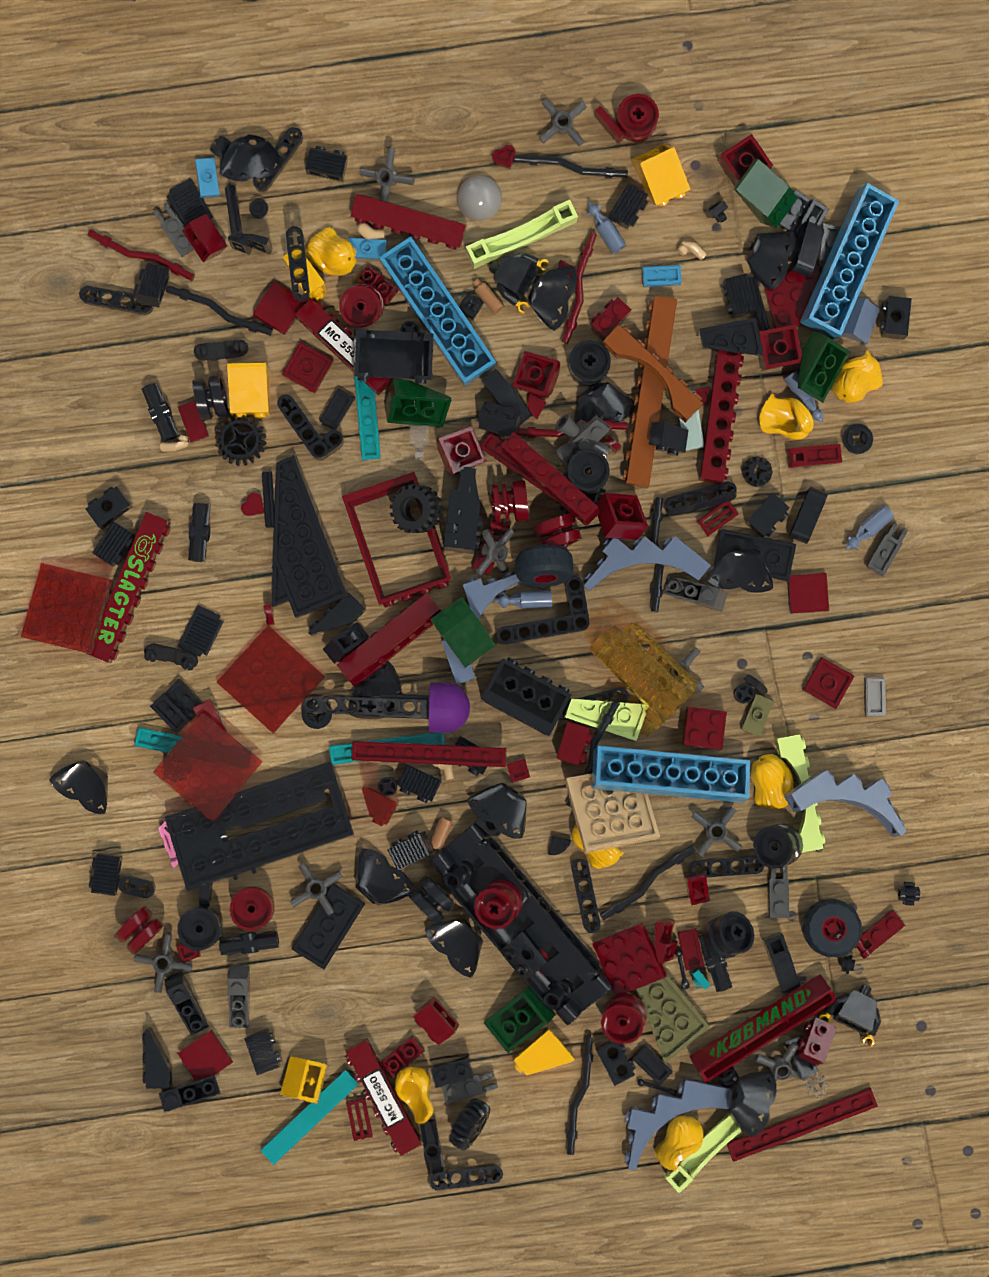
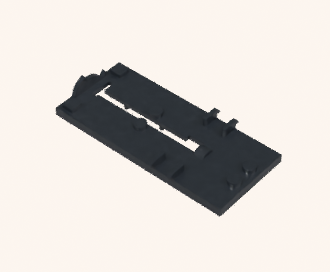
(208, 854)

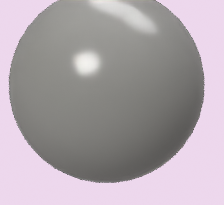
(479, 198)

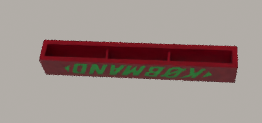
(763, 1028)

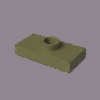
(757, 715)

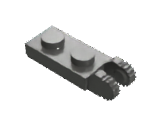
(173, 229)
(886, 551)
(779, 894)
(468, 1088)

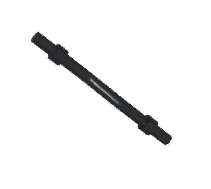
(534, 160)
(186, 295)
(657, 592)
(607, 719)
(677, 858)
(587, 1058)

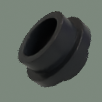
(258, 208)
(848, 964)

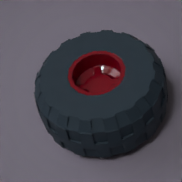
(544, 565)
(832, 927)

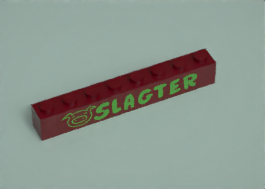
(129, 586)

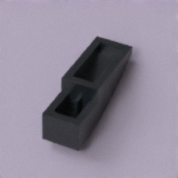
(504, 394)

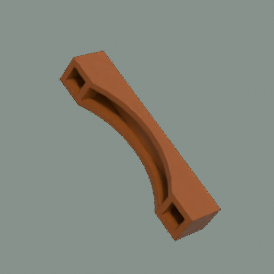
(624, 346)

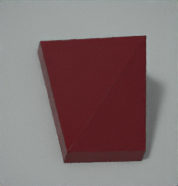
(697, 888)

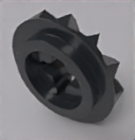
(866, 438)
(751, 477)
(310, 720)

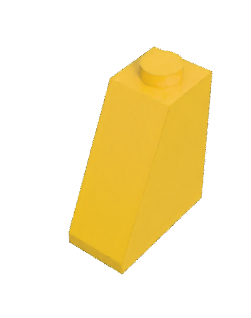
(542, 1053)

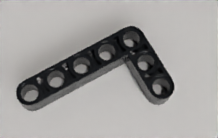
(551, 623)

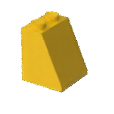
(661, 174)
(249, 389)

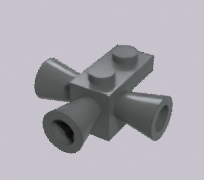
(582, 436)

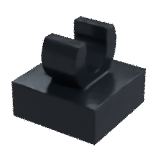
(220, 147)
(716, 211)
(471, 306)

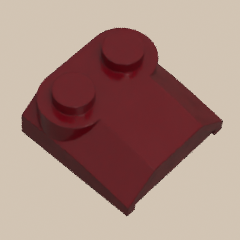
(537, 374)
(460, 450)

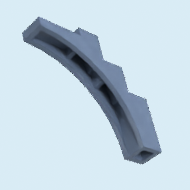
(646, 552)
(478, 598)
(849, 789)
(644, 1122)

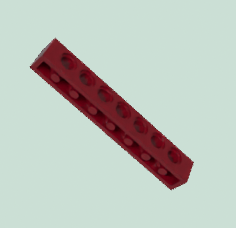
(708, 472)

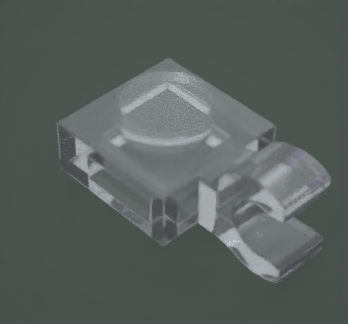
(419, 437)

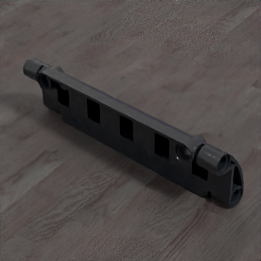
(569, 959)

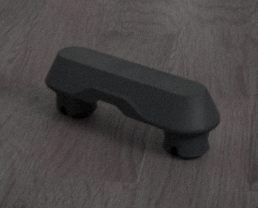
(221, 350)
(186, 659)

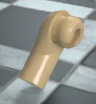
(368, 232)
(691, 247)
(175, 446)
(447, 769)

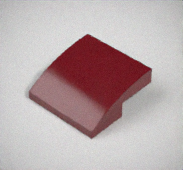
(278, 308)
(664, 945)
(205, 1056)

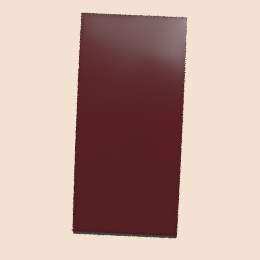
(372, 277)
(402, 1056)

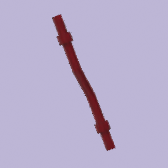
(175, 268)
(571, 323)
(532, 432)

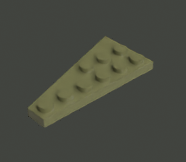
(671, 1017)

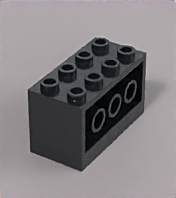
(513, 701)

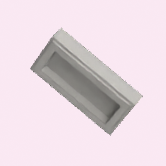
(875, 697)

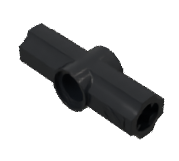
(159, 412)
(199, 532)
(249, 943)
(716, 968)
(431, 1138)

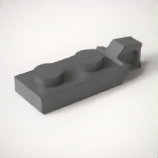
(828, 240)

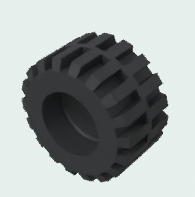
(401, 509)

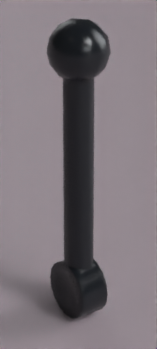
(685, 984)
(641, 1082)

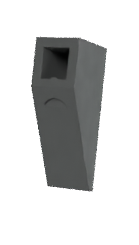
(695, 593)
(239, 996)

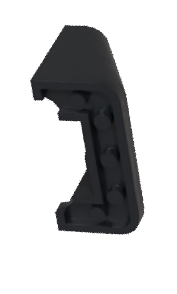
(393, 355)

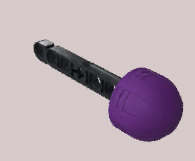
(445, 706)

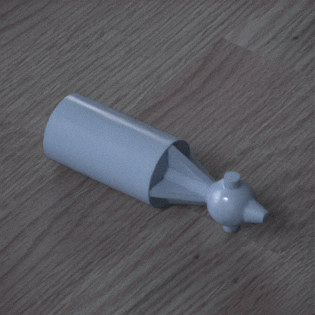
(606, 230)
(807, 400)
(870, 526)
(527, 599)

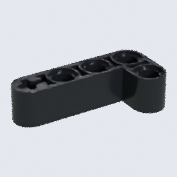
(305, 425)

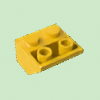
(304, 1079)

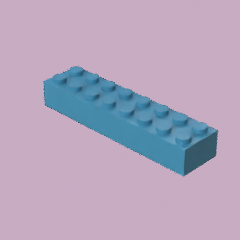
(849, 261)
(437, 311)
(670, 774)

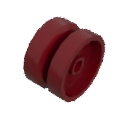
(643, 108)
(351, 305)
(558, 532)
(498, 904)
(263, 905)
(139, 930)
(624, 1018)

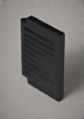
(187, 202)
(201, 631)

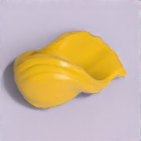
(331, 253)
(858, 378)
(786, 418)
(771, 781)
(600, 858)
(413, 1088)
(682, 1140)

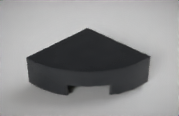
(756, 684)
(558, 845)

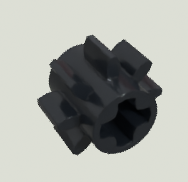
(908, 893)

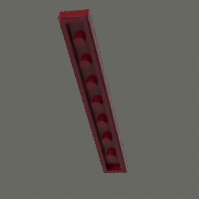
(429, 754)
(802, 1124)

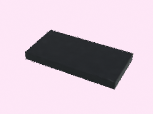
(776, 554)
(325, 932)

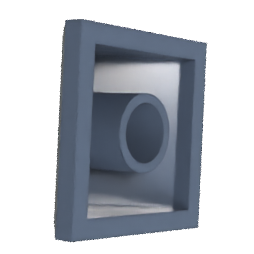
(861, 321)

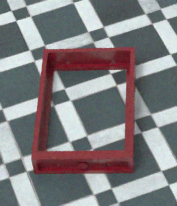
(378, 491)

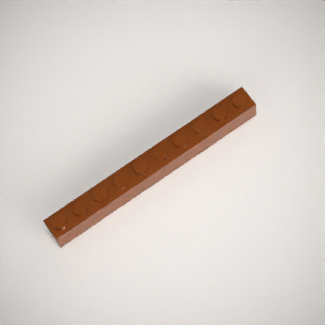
(650, 394)

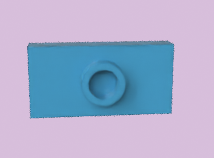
(207, 177)
(369, 248)
(662, 276)

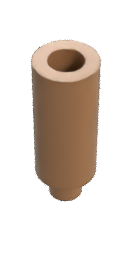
(488, 296)
(440, 834)

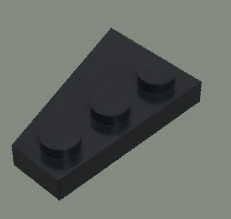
(733, 337)

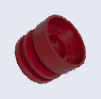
(510, 502)

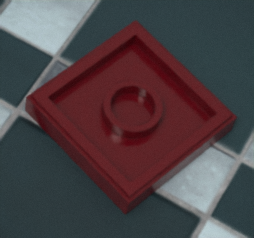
(307, 367)
(808, 593)
(828, 683)

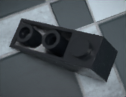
(343, 614)
(781, 962)
(185, 1002)
(158, 1067)
(189, 1093)

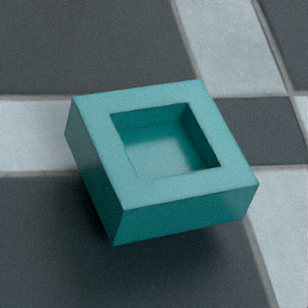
(699, 980)

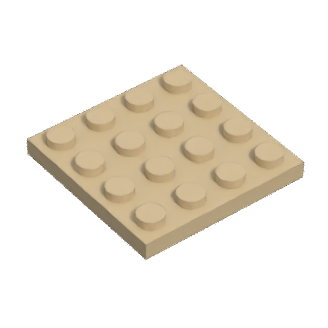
(610, 817)

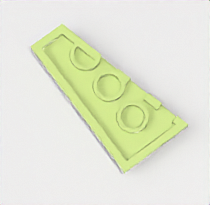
(626, 722)

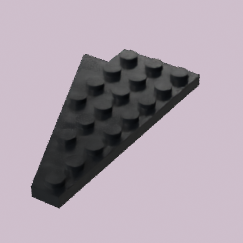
(302, 556)

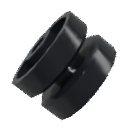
(591, 352)
(211, 397)
(588, 460)
(778, 845)
(433, 896)
(190, 934)
(729, 935)

